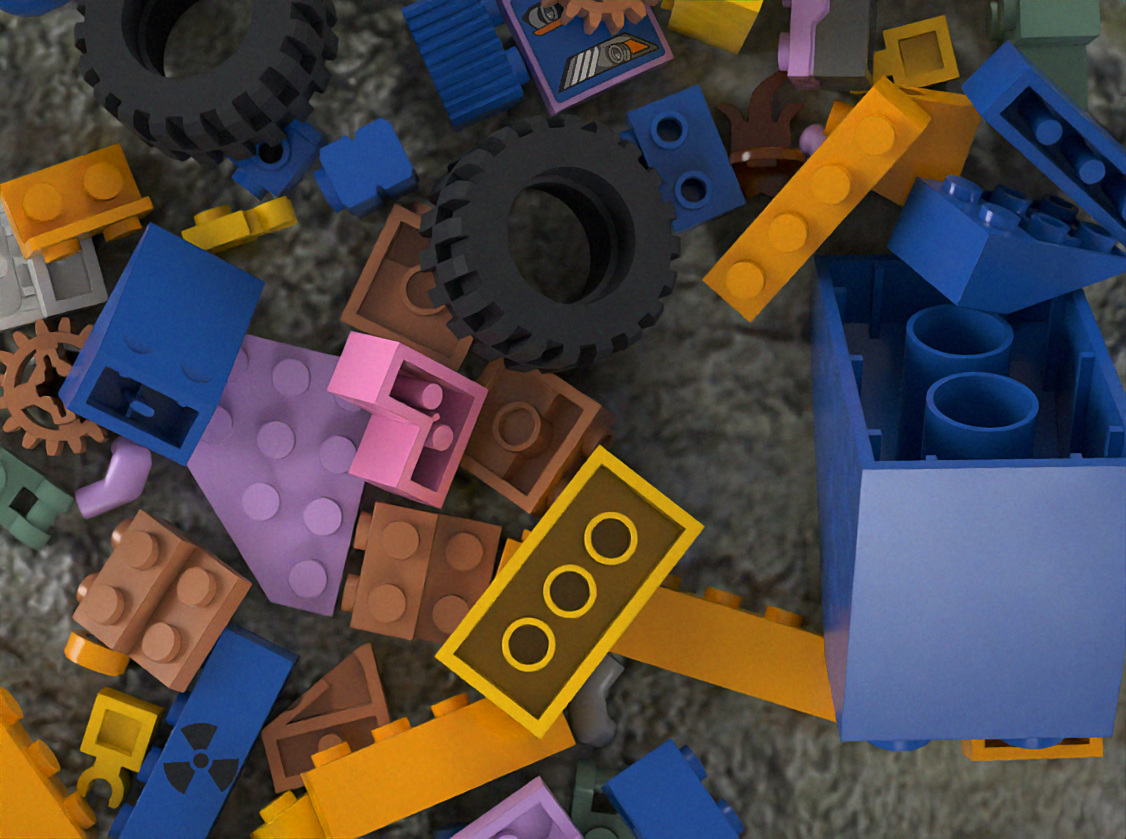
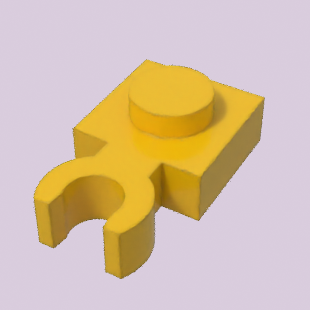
(917, 55)
(222, 230)
(119, 738)

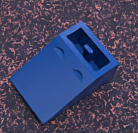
(1000, 245)
(163, 345)

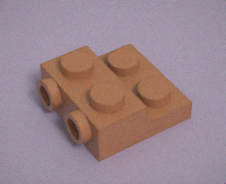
(394, 297)
(533, 435)
(418, 571)
(160, 599)

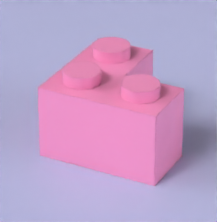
(417, 416)

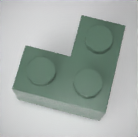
(1051, 36)

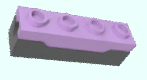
(829, 44)

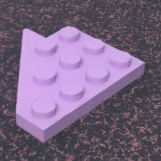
(280, 471)

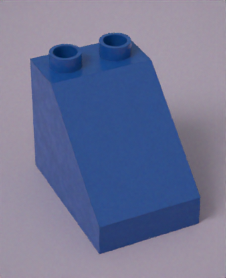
(965, 511)

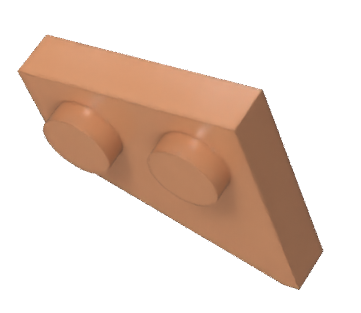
(333, 711)

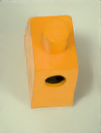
(938, 149)

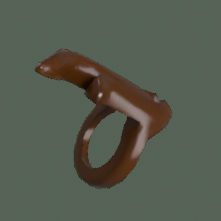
(760, 148)

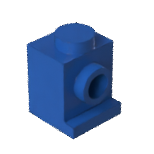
(299, 153)

